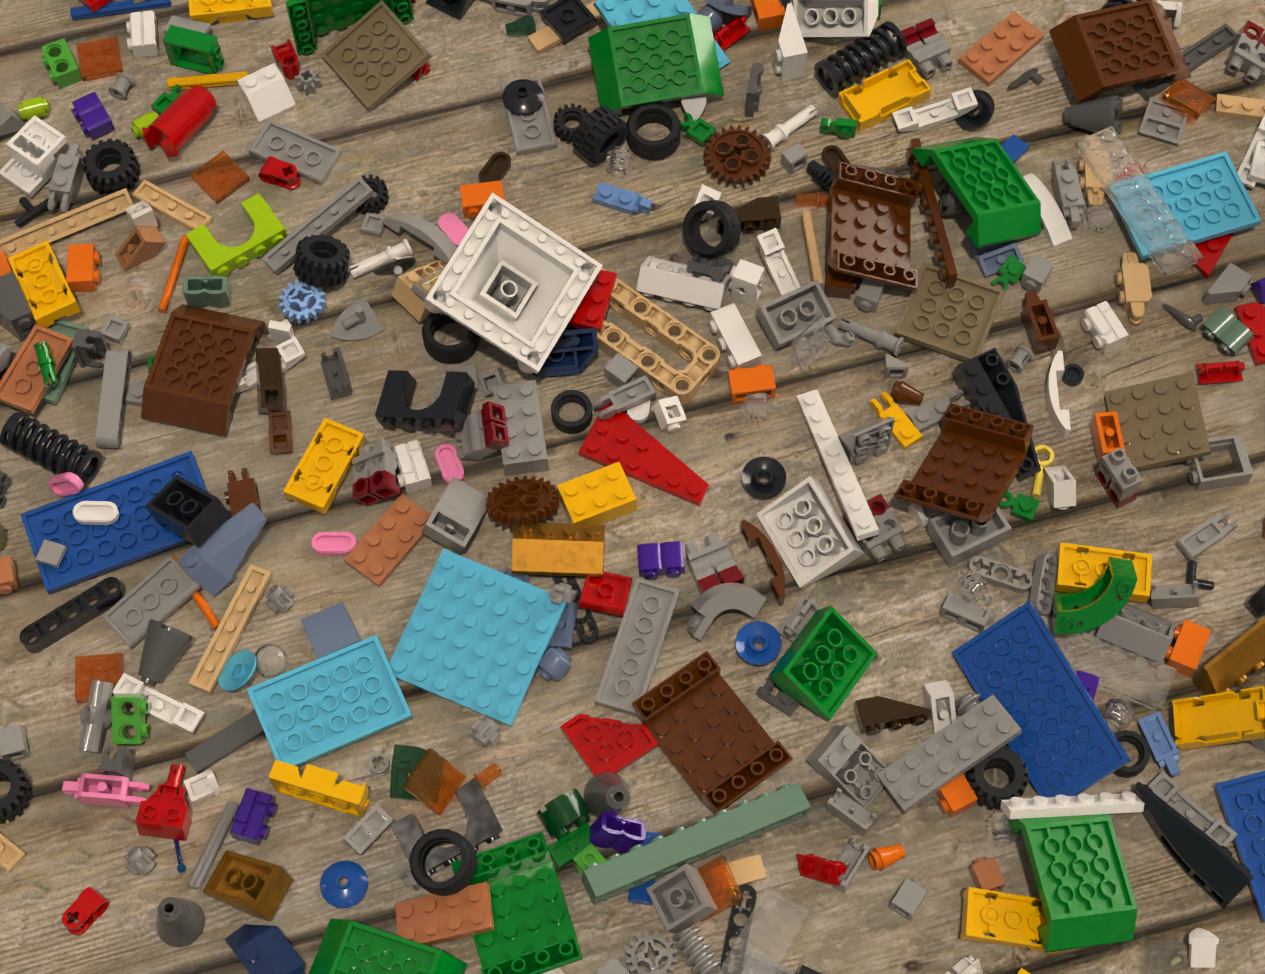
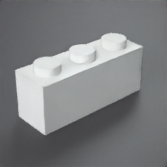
(734, 337)

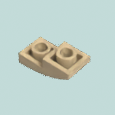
(748, 870)

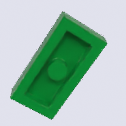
(570, 845)

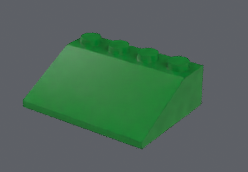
(823, 663)

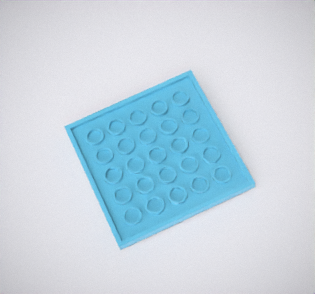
(476, 637)

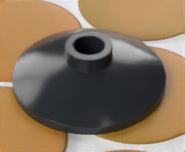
(522, 103)
(986, 110)
(763, 468)

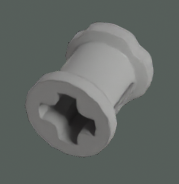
(121, 85)
(1020, 358)

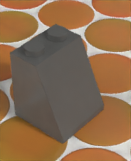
(14, 309)

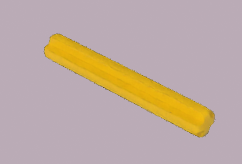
(206, 80)

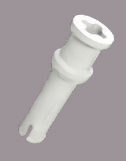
(782, 131)
(367, 265)

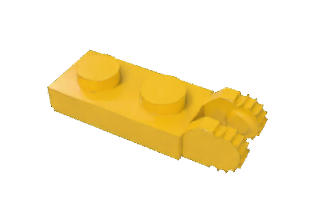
(903, 430)

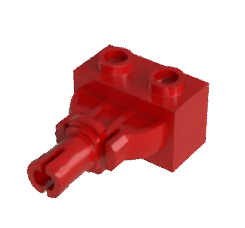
(166, 810)

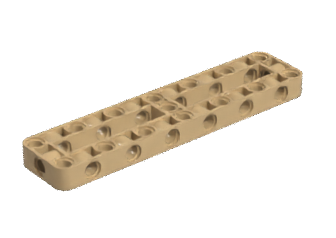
(659, 326)

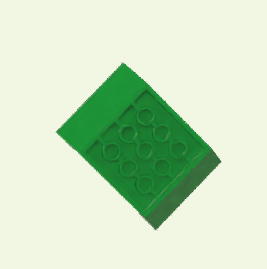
(320, 17)
(655, 62)
(987, 187)
(1079, 880)
(528, 909)
(361, 949)

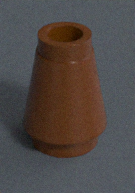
(905, 393)

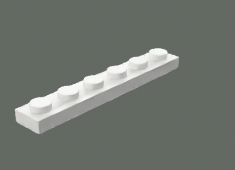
(1072, 805)

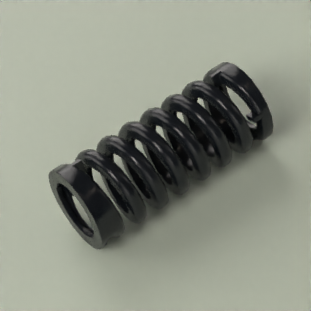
(860, 62)
(49, 453)

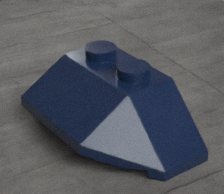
(570, 353)
(265, 950)

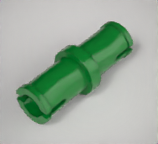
(45, 364)

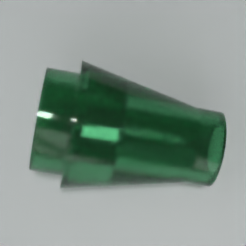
(521, 26)

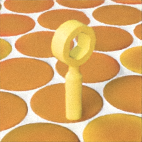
(1038, 480)

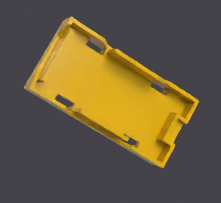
(229, 10)
(884, 94)
(44, 284)
(324, 465)
(1084, 569)
(1220, 719)
(320, 788)
(1006, 917)

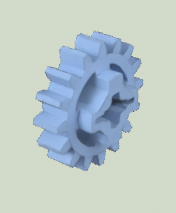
(302, 302)

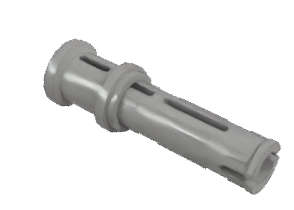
(879, 338)

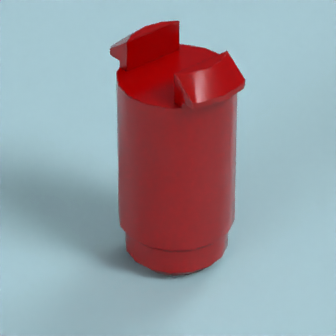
(180, 120)

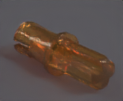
(812, 199)
(487, 775)

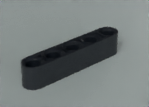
(67, 625)

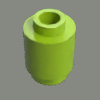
(34, 106)
(143, 121)

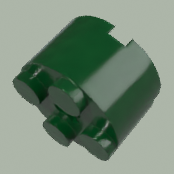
(564, 814)

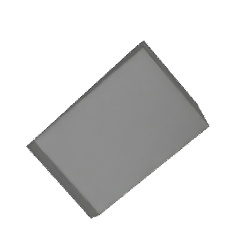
(9, 120)

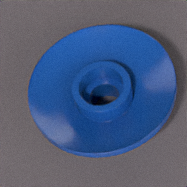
(760, 633)
(346, 895)

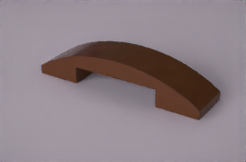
(754, 538)

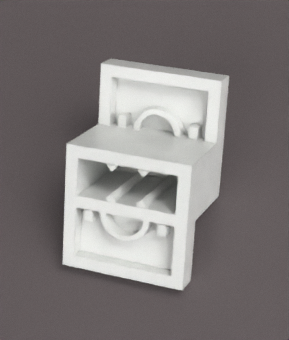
(32, 156)

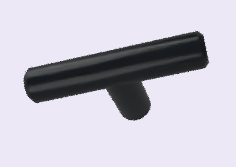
(32, 211)
(1191, 576)

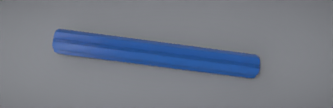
(116, 8)

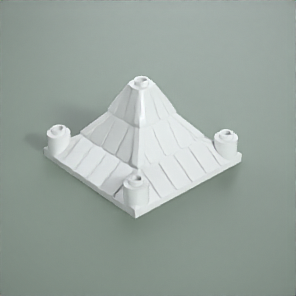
(513, 283)

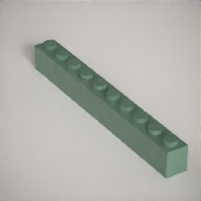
(695, 842)

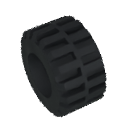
(599, 134)
(106, 154)
(321, 261)
(1011, 766)
(18, 794)

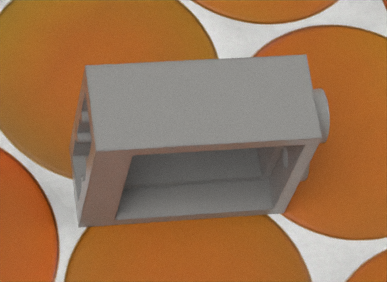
(1240, 460)

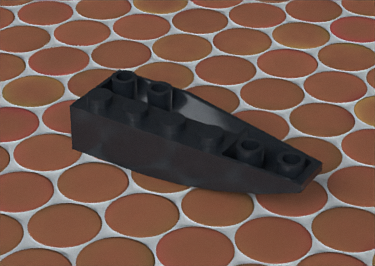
(993, 390)
(1193, 850)

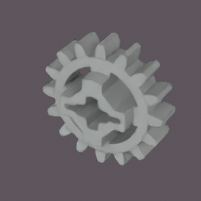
(660, 954)

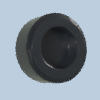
(1073, 375)

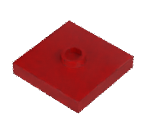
(606, 593)

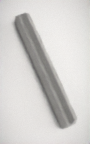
(213, 845)

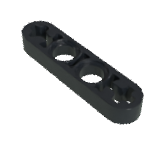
(592, 626)
(733, 929)

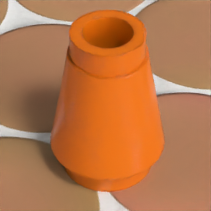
(885, 856)

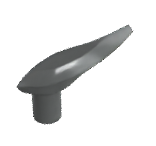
(1030, 74)
(1186, 320)

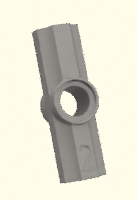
(96, 716)

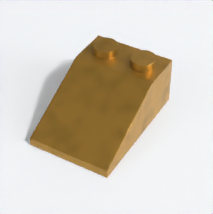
(248, 884)

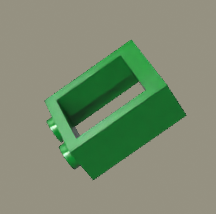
(193, 50)

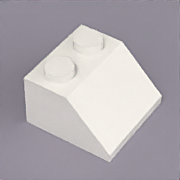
(266, 93)

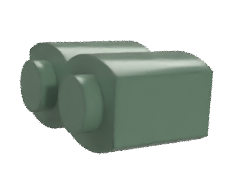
(204, 291)
(1228, 331)

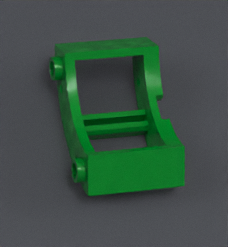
(1097, 602)

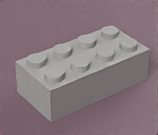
(524, 426)

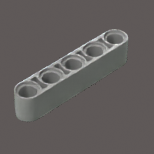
(112, 399)

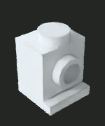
(705, 194)
(669, 413)

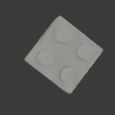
(681, 899)

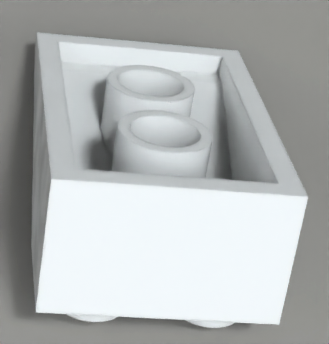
(791, 51)

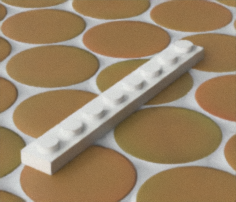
(837, 465)

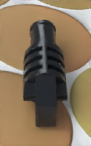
(820, 174)

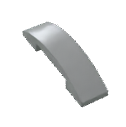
(442, 244)
(1170, 792)

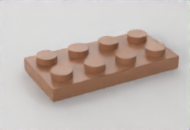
(1001, 48)
(23, 382)
(388, 541)
(446, 918)

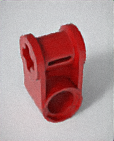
(287, 59)
(280, 173)
(86, 910)

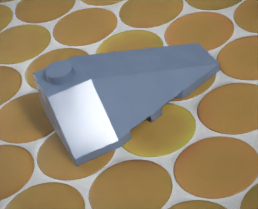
(220, 555)

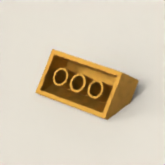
(558, 549)
(1234, 662)

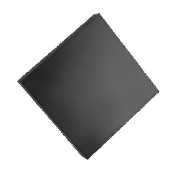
(567, 18)

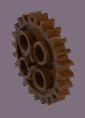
(737, 156)
(522, 501)

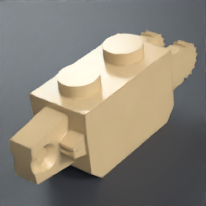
(1090, 186)
(1134, 287)

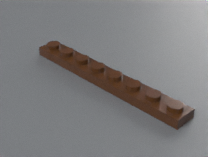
(933, 217)

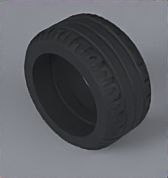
(653, 114)
(692, 233)
(447, 353)
(425, 845)

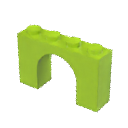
(223, 259)

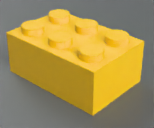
(597, 496)

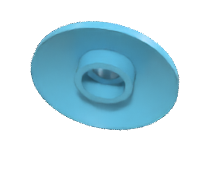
(238, 670)

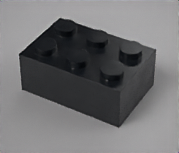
(187, 510)

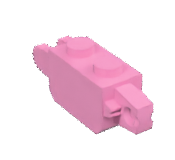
(105, 790)

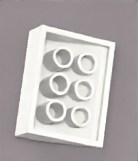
(809, 532)

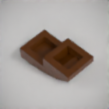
(280, 432)

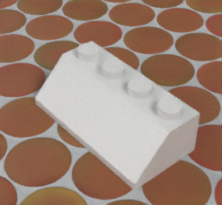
(836, 17)
(677, 283)

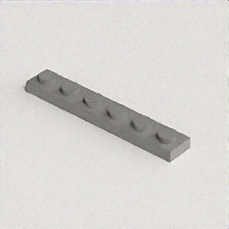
(319, 223)

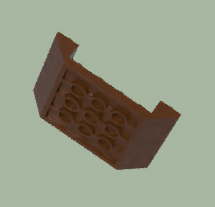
(1118, 48)
(871, 225)
(198, 369)
(969, 464)
(709, 734)

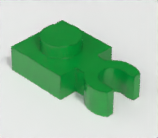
(165, 100)
(841, 127)
(697, 130)
(1010, 272)
(1022, 506)

